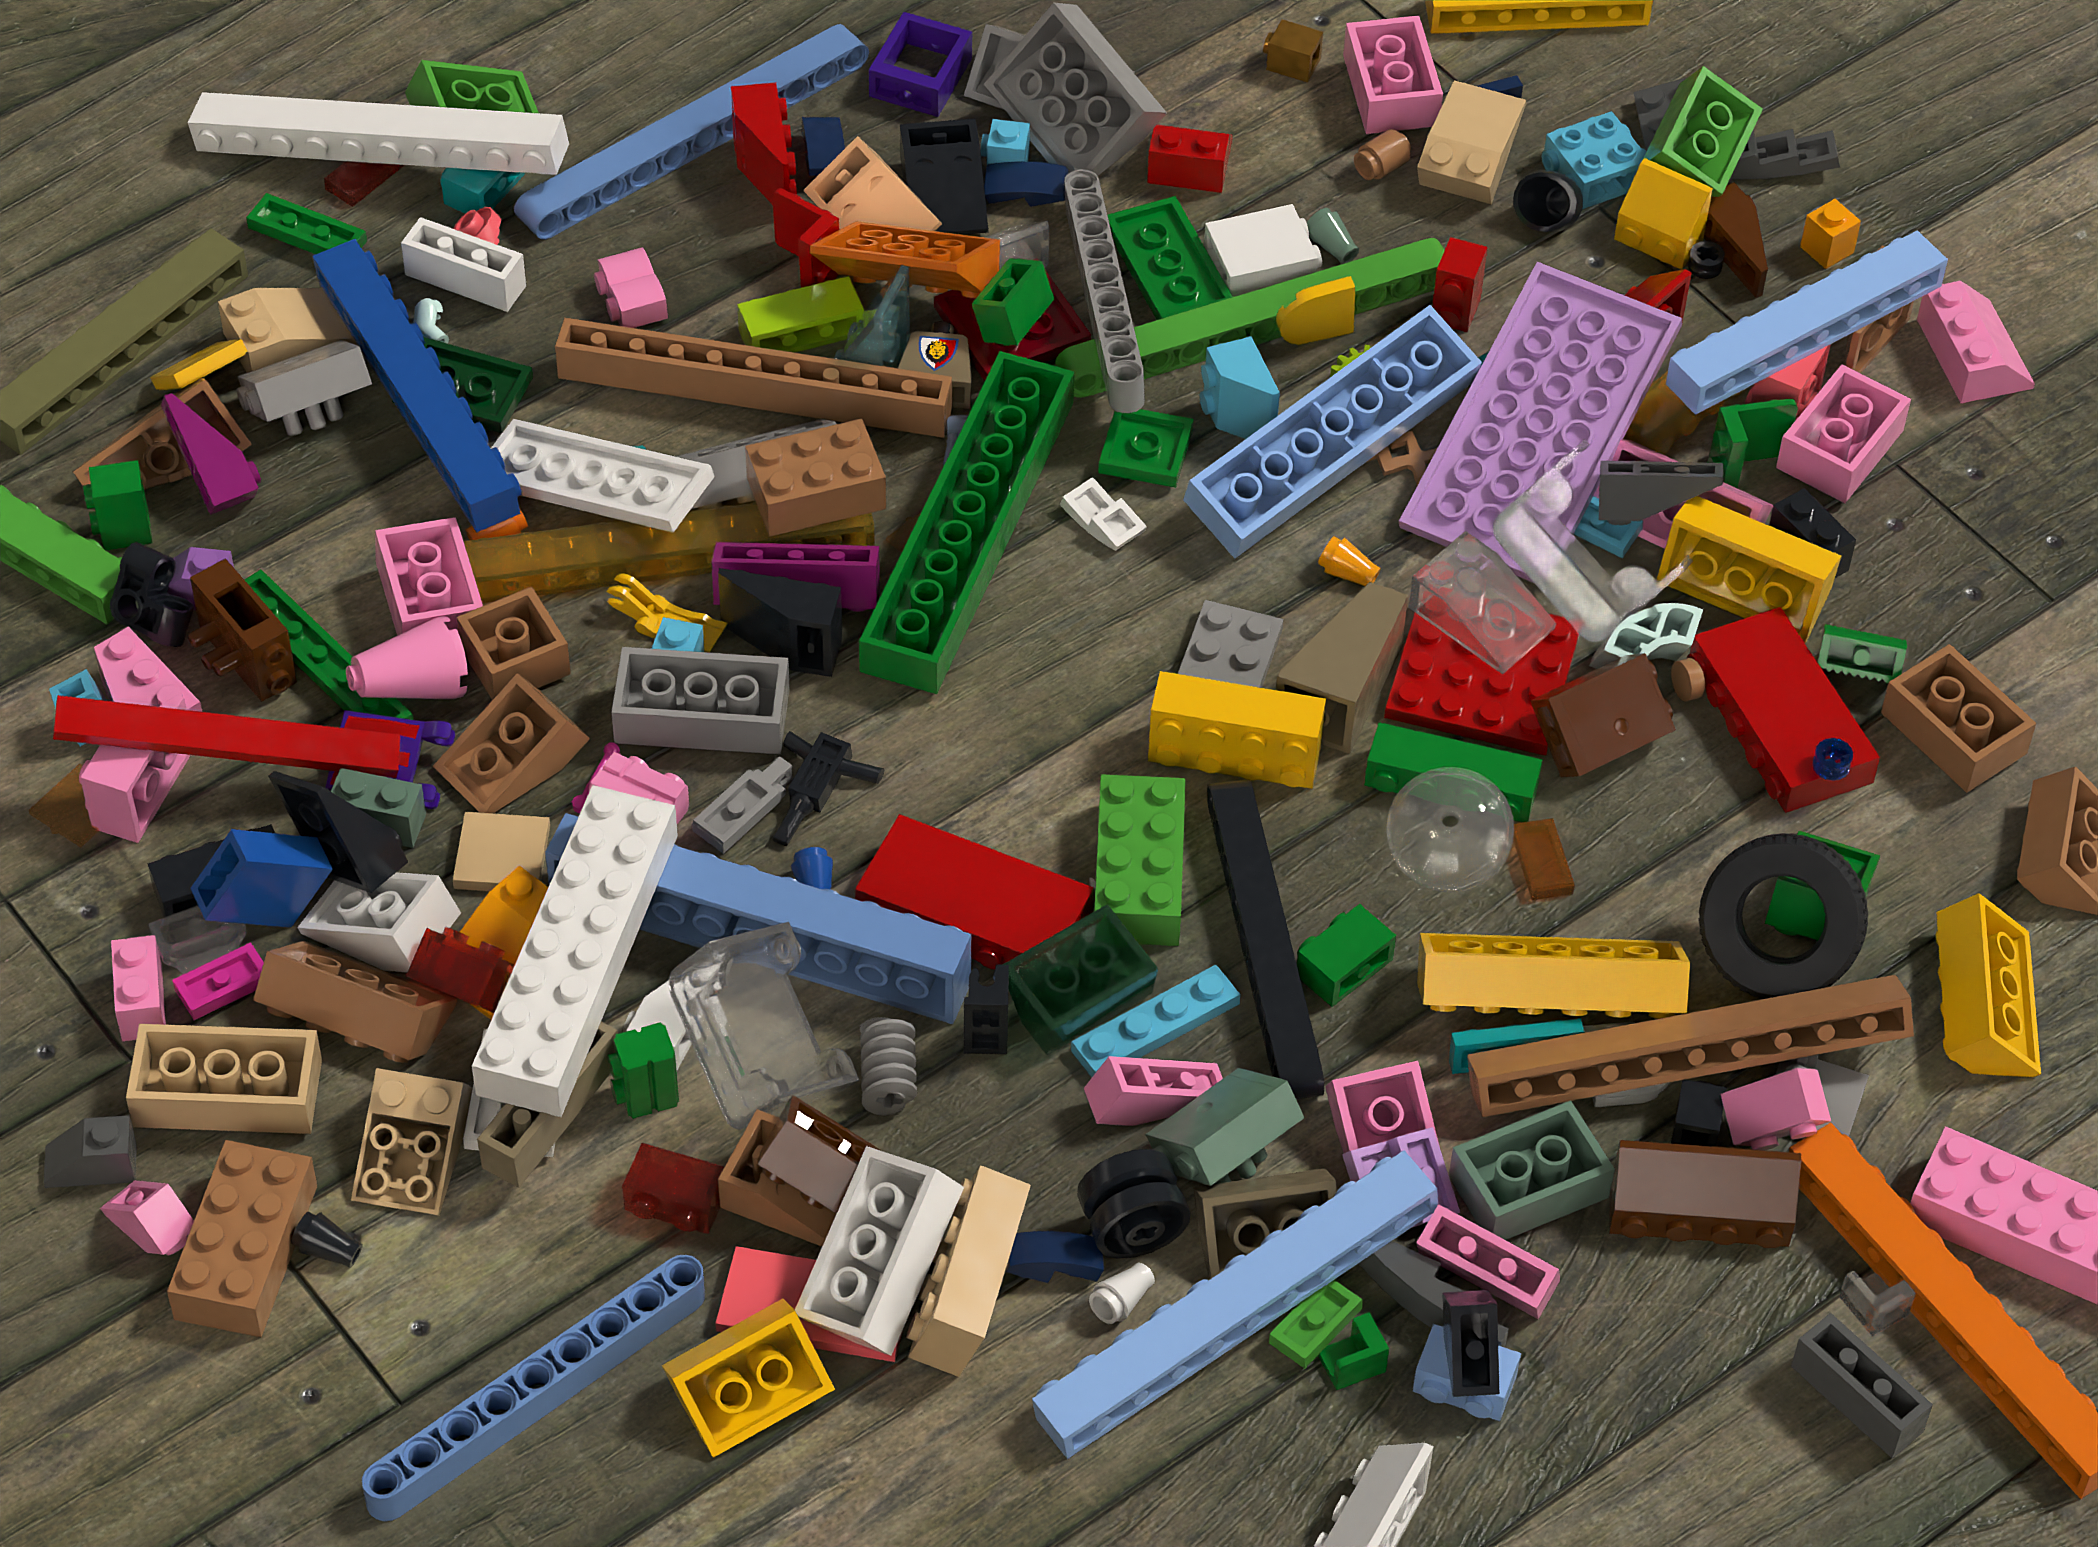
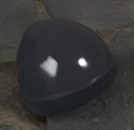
(1548, 201)

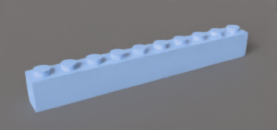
(1234, 1303)

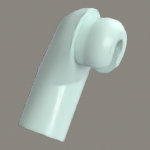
(426, 317)

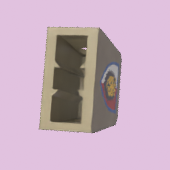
(941, 354)

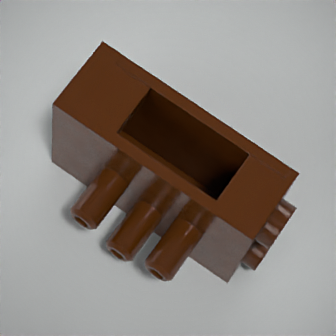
(242, 631)
(1603, 715)

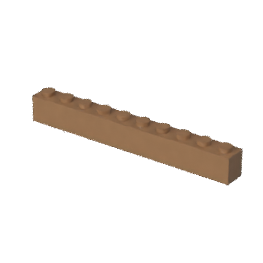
(753, 377)
(1690, 1045)

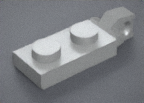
(743, 805)

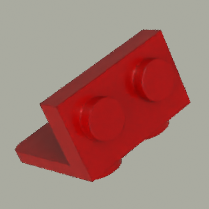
(799, 226)

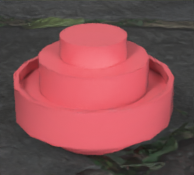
(480, 224)

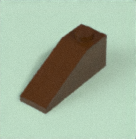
(1736, 228)

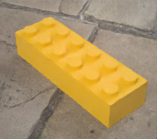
(1553, 974)

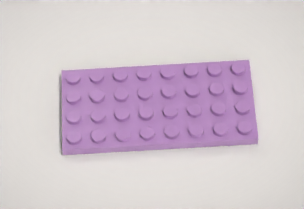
(1558, 373)

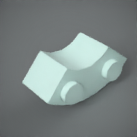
(1656, 631)

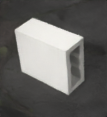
(1261, 249)

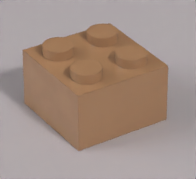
(513, 639)

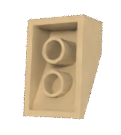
(1470, 142)
(280, 323)

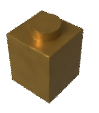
(1293, 50)

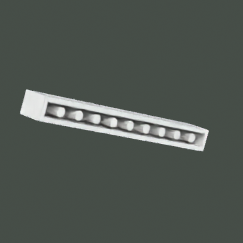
(379, 133)

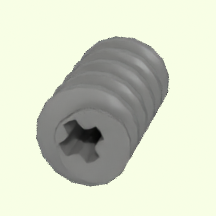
(887, 1065)

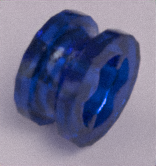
(1837, 750)

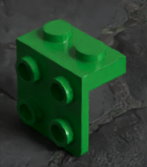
(1749, 434)

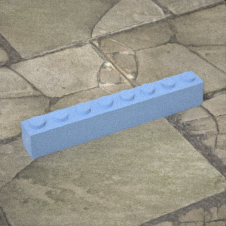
(1805, 321)

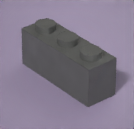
(1861, 1385)

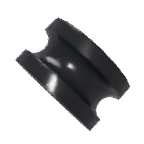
(1706, 259)

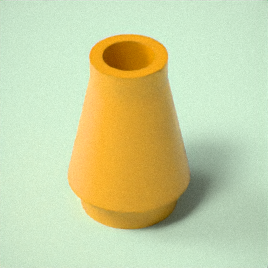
(1347, 562)

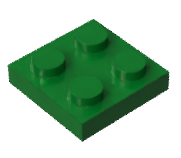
(1146, 447)

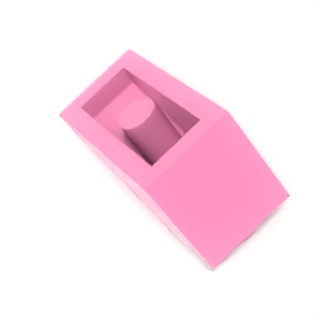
(150, 1216)

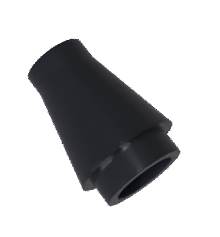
(325, 1240)

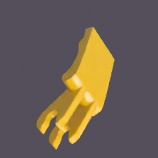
(651, 608)

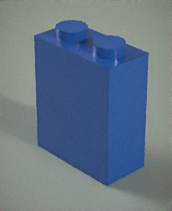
(261, 878)

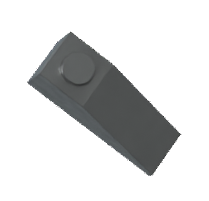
(1645, 488)

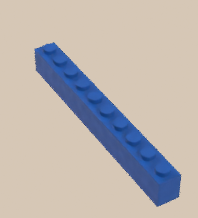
(417, 385)

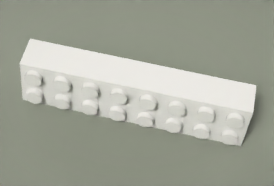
(575, 951)

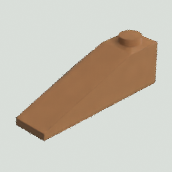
(155, 444)

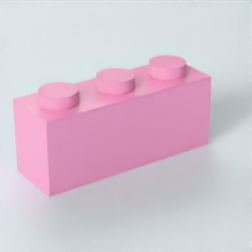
(1488, 1261)

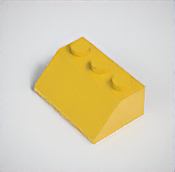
(748, 1377)

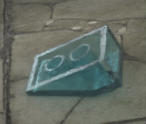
(883, 327)

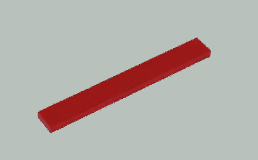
(225, 736)

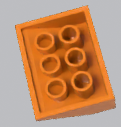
(933, 257)

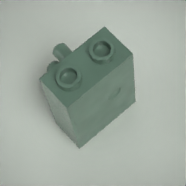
(1227, 1127)

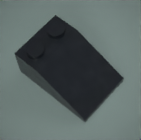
(357, 845)

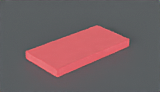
(766, 1277)

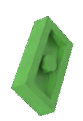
(1315, 1323)

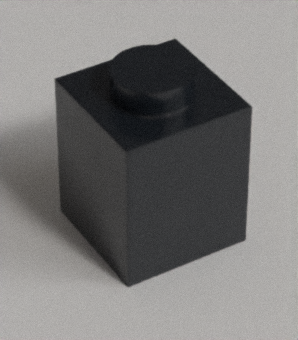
(1698, 1114)

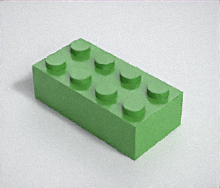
(1142, 854)

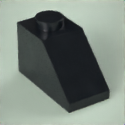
(1471, 1342)

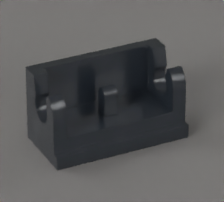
(987, 1014)

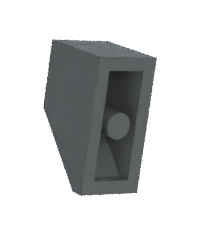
(92, 1154)

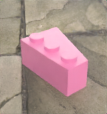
(136, 674)

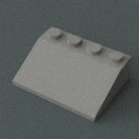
(1074, 92)

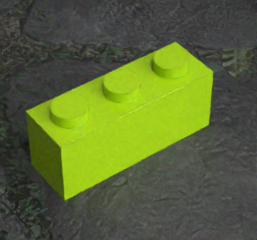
(801, 317)

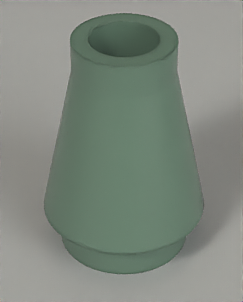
(1331, 234)

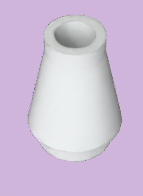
(1119, 1294)

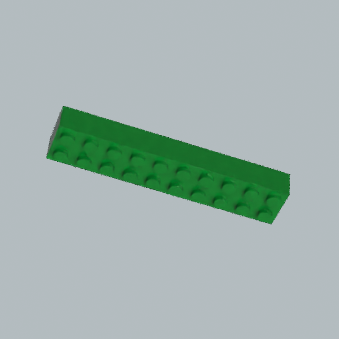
(966, 523)

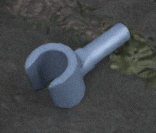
(954, 427)

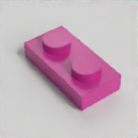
(219, 981)

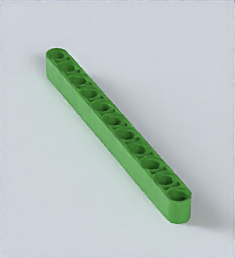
(1185, 336)

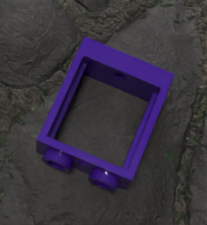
(927, 93)

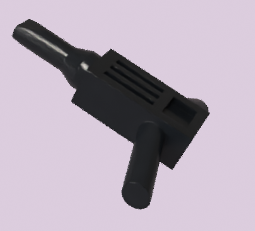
(817, 778)

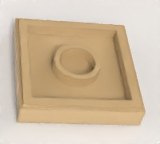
(496, 846)

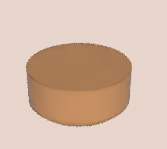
(1688, 679)

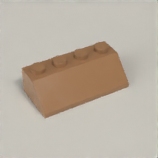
(352, 1000)

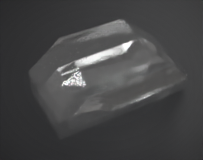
(191, 941)

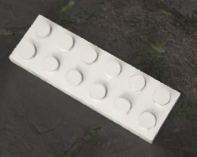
(602, 475)

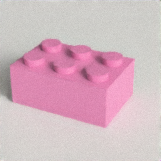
(1392, 74)
(1843, 433)

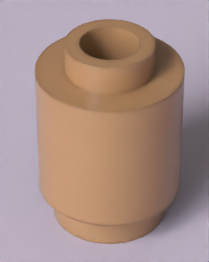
(1382, 155)

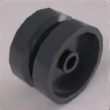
(1133, 1203)

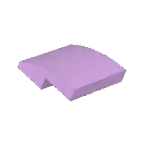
(1424, 1151)

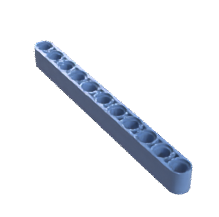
(683, 135)

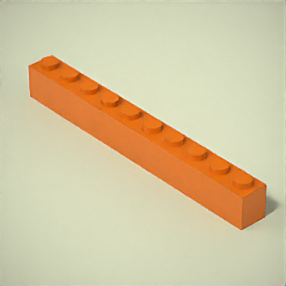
(1953, 1306)

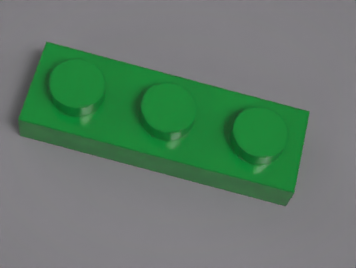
(301, 225)

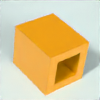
(1830, 233)

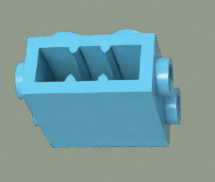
(1596, 156)

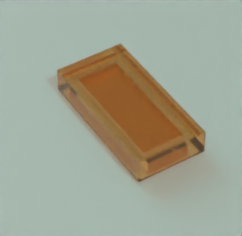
(1542, 859)

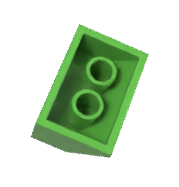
(1704, 130)

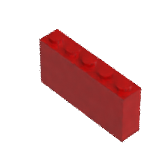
(1780, 707)
(973, 888)

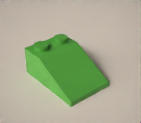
(469, 88)

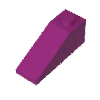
(214, 462)

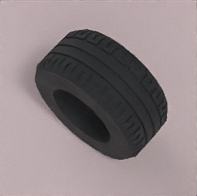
(1792, 857)

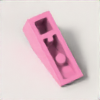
(1146, 1089)

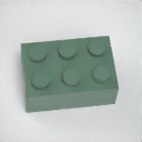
(1531, 1171)

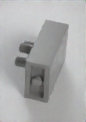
(303, 384)

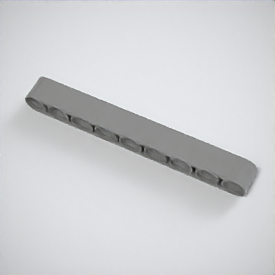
(1104, 292)

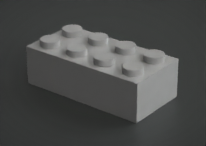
(700, 700)

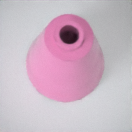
(412, 665)

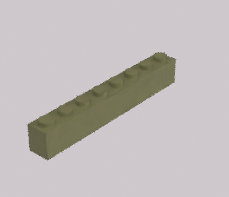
(118, 339)

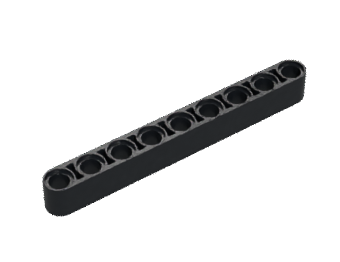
(1264, 938)

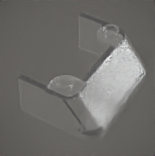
(1562, 565)

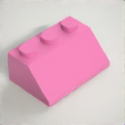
(1971, 343)
(425, 573)

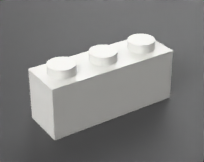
(463, 264)

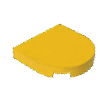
(1319, 312)

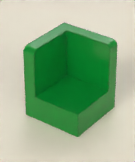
(1358, 1356)

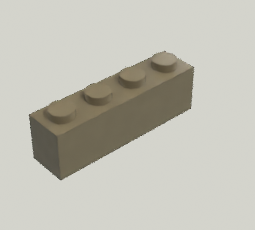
(522, 1136)

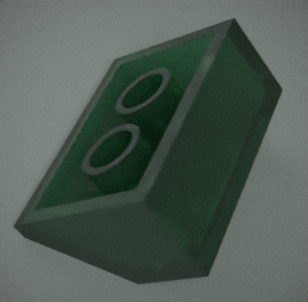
(1079, 979)

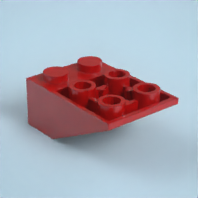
(762, 138)

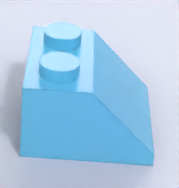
(1238, 388)

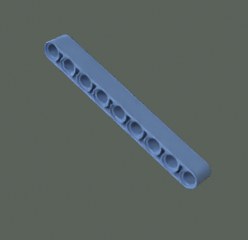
(526, 1404)

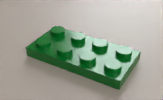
(1166, 258)

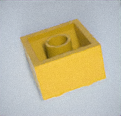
(1663, 214)

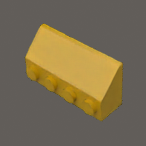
(1748, 565)
(1987, 990)

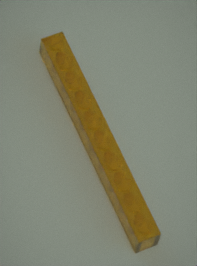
(597, 553)

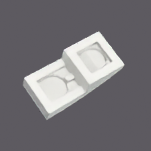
(1101, 516)

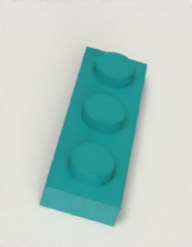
(1483, 1040)

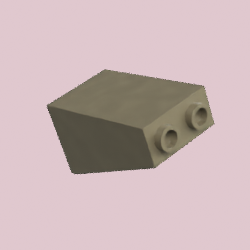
(1349, 662)

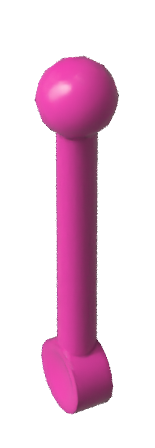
(579, 800)

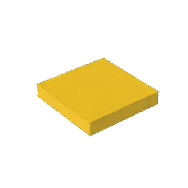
(199, 365)

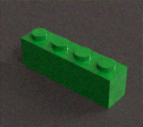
(1405, 753)

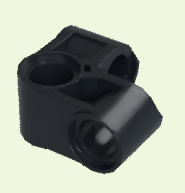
(146, 579)

